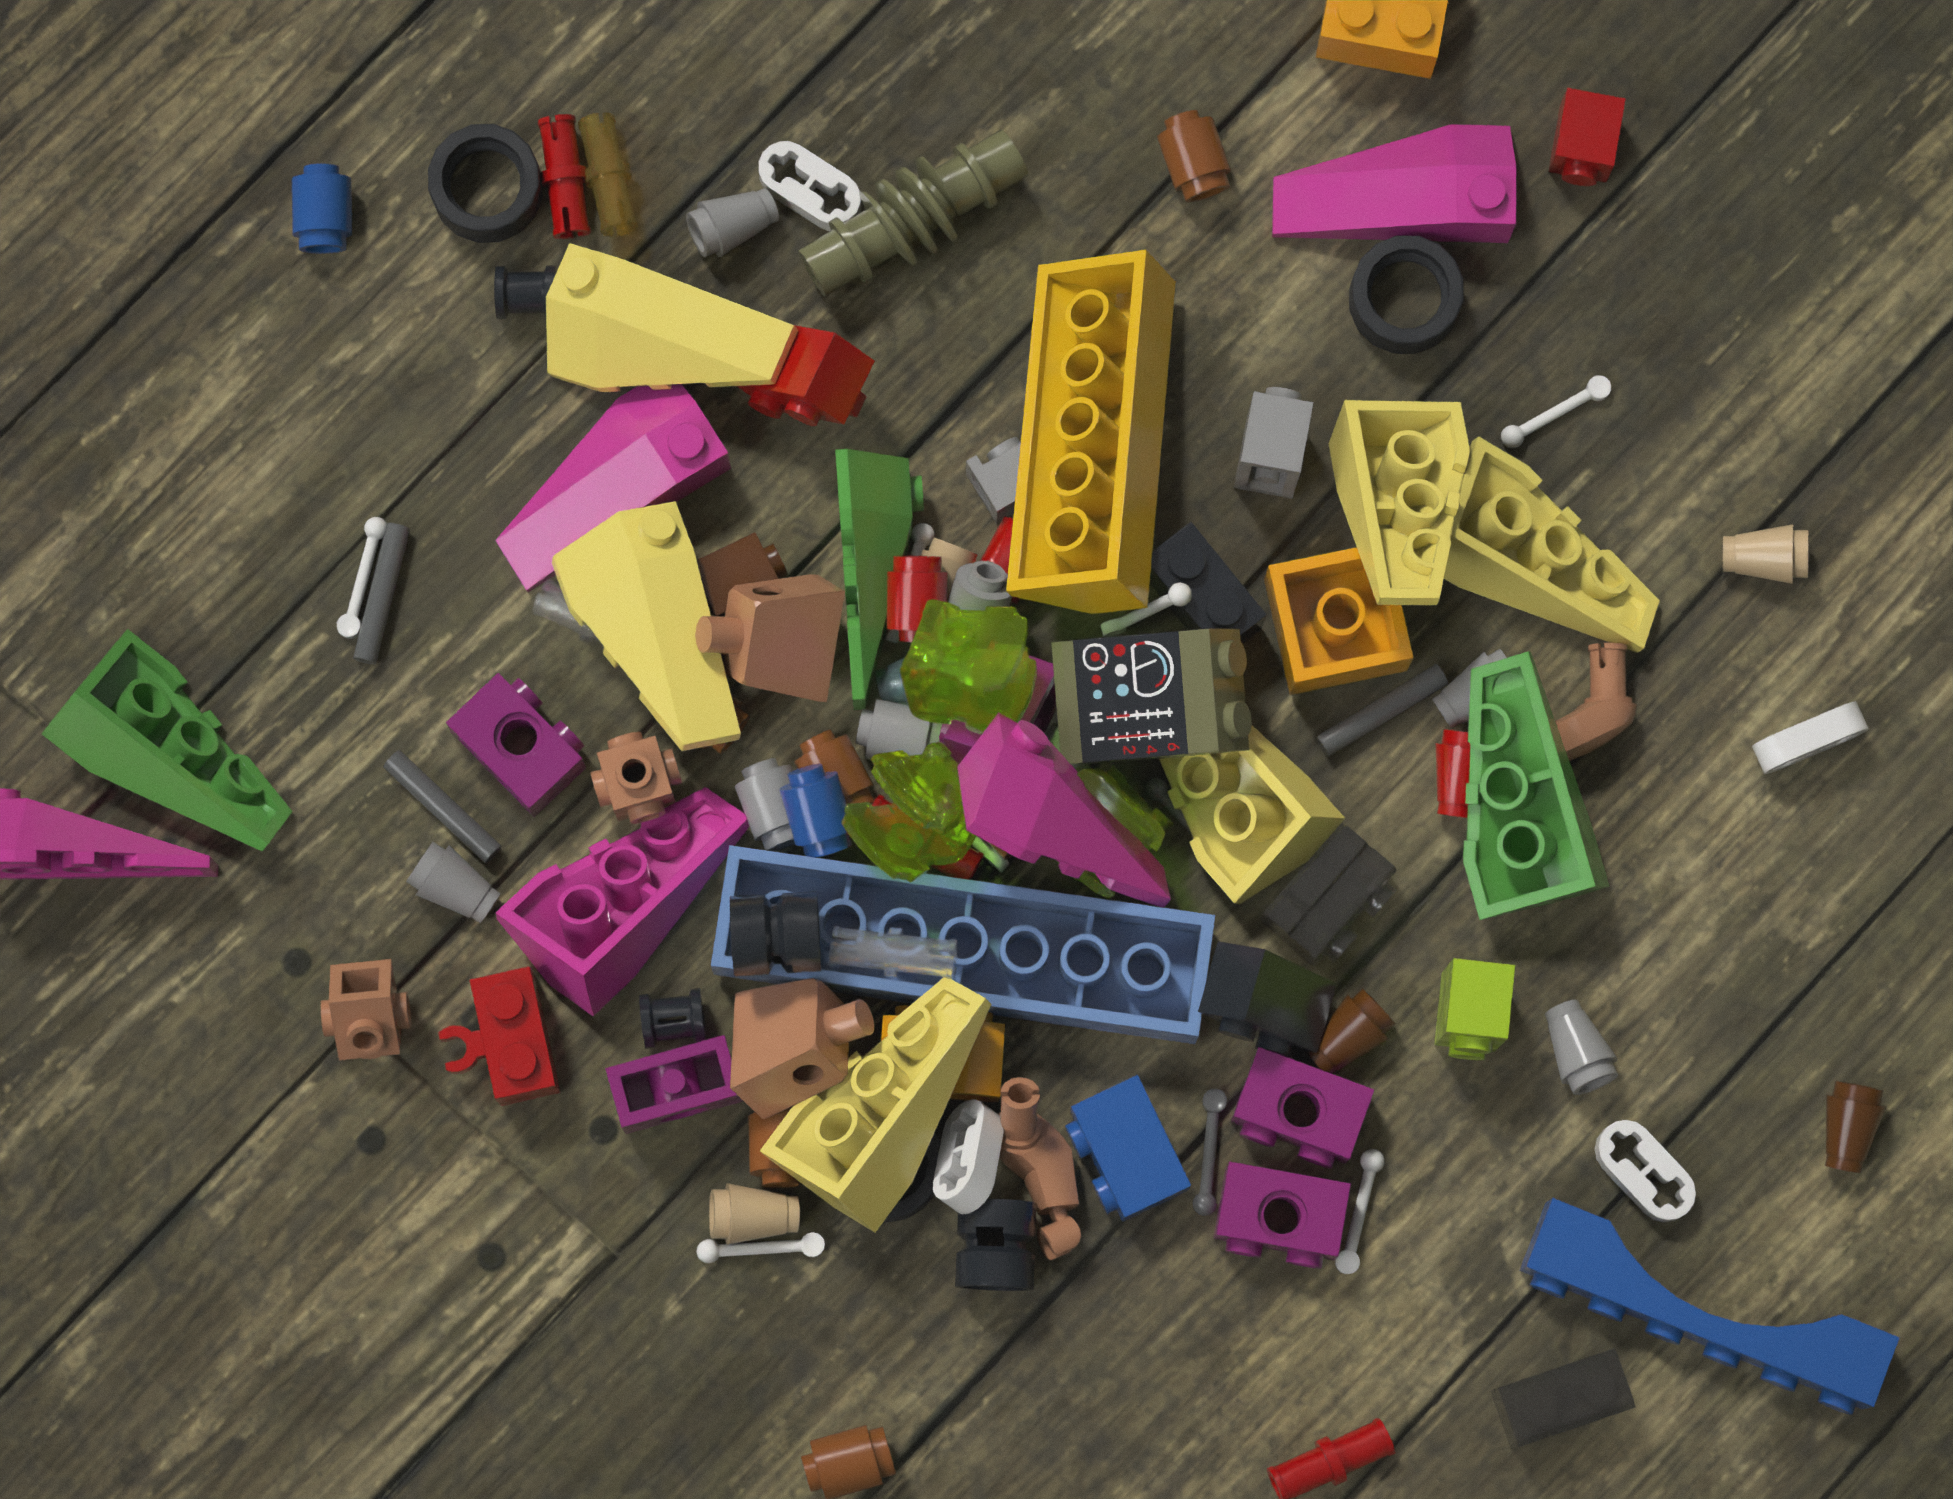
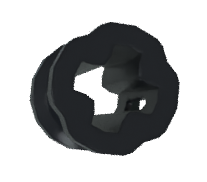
(521, 290)
(654, 1009)

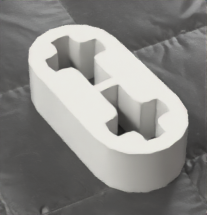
(817, 174)
(1810, 737)
(968, 1157)
(1656, 1161)

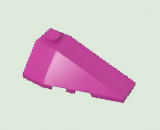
(1431, 185)
(637, 455)
(1034, 804)
(60, 844)
(610, 910)

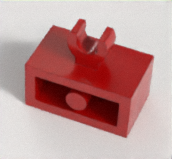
(817, 380)
(509, 1037)

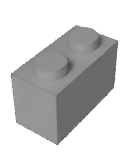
(1274, 442)

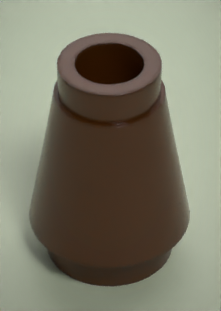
(1351, 1032)
(1851, 1124)

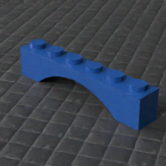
(1588, 1258)

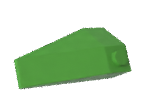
(875, 526)
(150, 738)
(1525, 810)

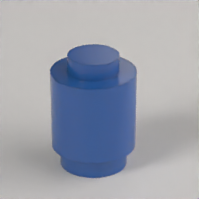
(322, 209)
(815, 810)

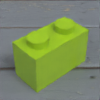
(1474, 1007)

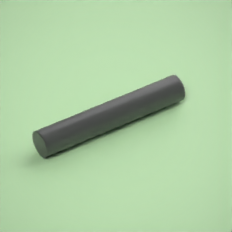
(381, 593)
(1382, 710)
(442, 806)

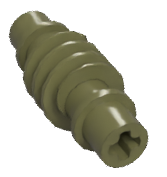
(912, 211)

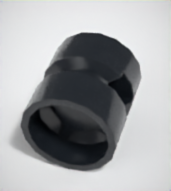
(775, 933)
(997, 1267)

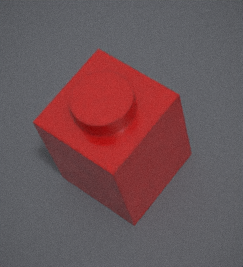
(1586, 137)

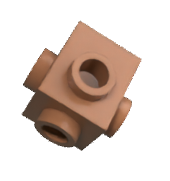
(638, 800)
(365, 1010)

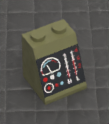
(1151, 696)

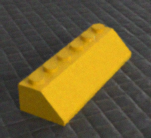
(1092, 433)

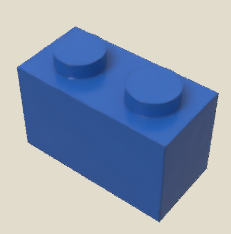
(1127, 1148)

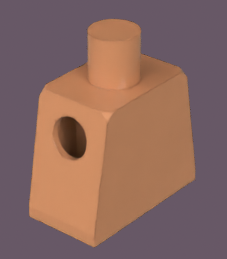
(778, 635)
(792, 1043)

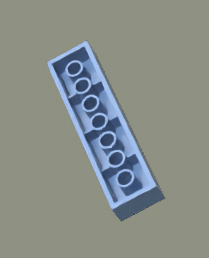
(1017, 946)

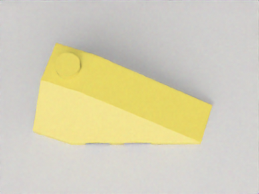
(635, 327)
(1400, 491)
(1533, 556)
(642, 600)
(1249, 814)
(870, 1131)

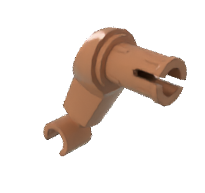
(1606, 710)
(1043, 1161)

